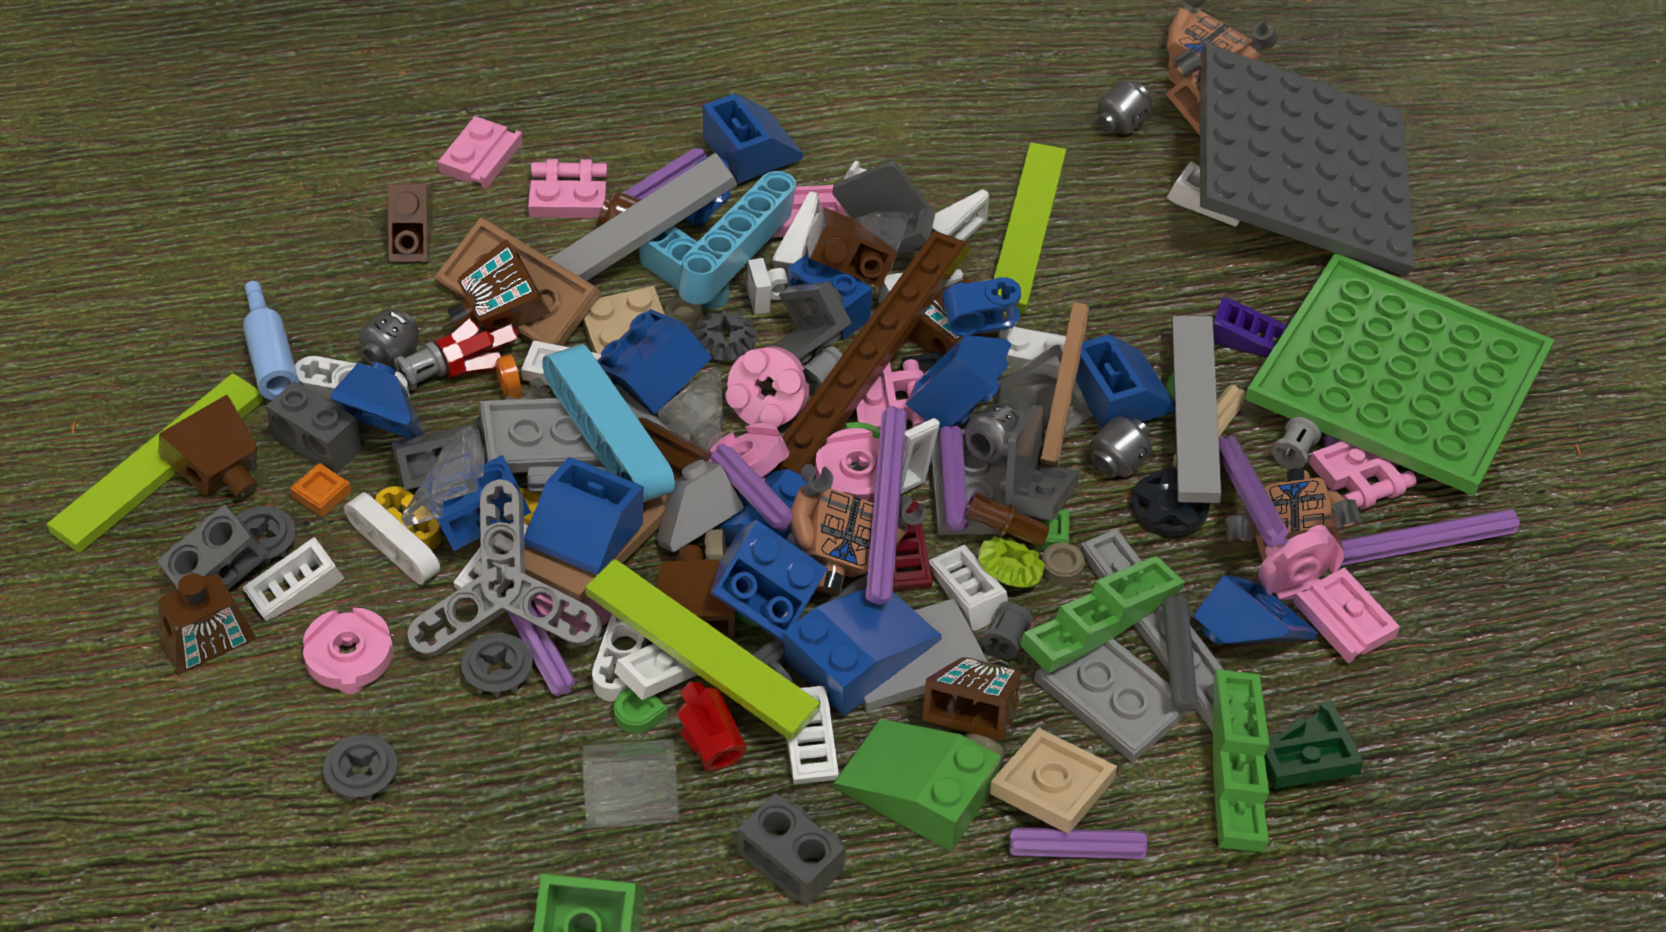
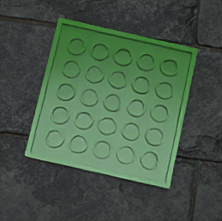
(1402, 372)

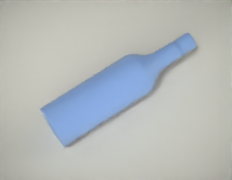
(267, 345)

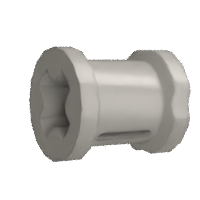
(421, 365)
(820, 366)
(1296, 442)

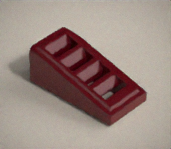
(917, 544)

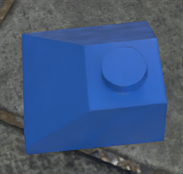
(378, 400)
(1244, 614)

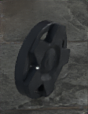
(1164, 506)

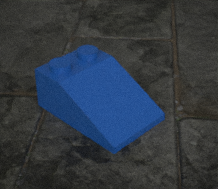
(856, 645)

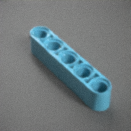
(736, 237)
(607, 420)

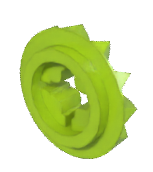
(1011, 562)

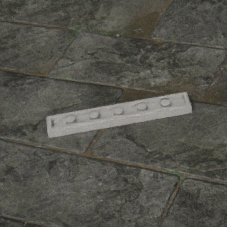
(647, 218)
(1195, 410)
(1113, 553)

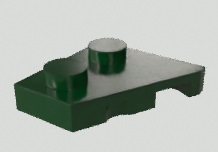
(1312, 750)

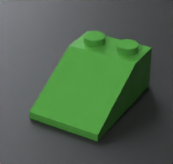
(921, 779)
(587, 905)

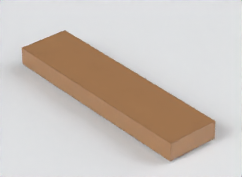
(1065, 384)

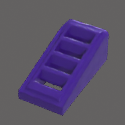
(1236, 319)

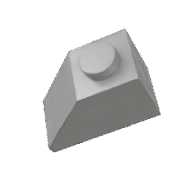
(697, 504)

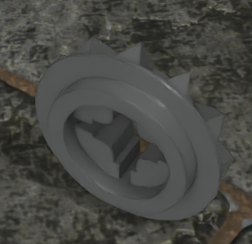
(741, 339)
(279, 525)
(491, 650)
(360, 751)

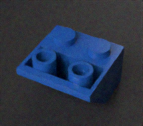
(747, 137)
(653, 359)
(960, 380)
(1120, 382)
(585, 515)
(766, 578)

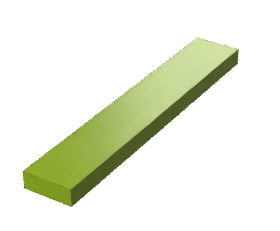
(1030, 218)
(137, 476)
(703, 649)

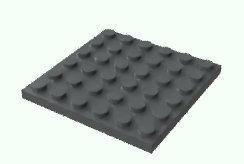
(1304, 160)

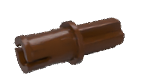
(1006, 519)

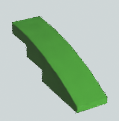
(1103, 614)
(1239, 761)

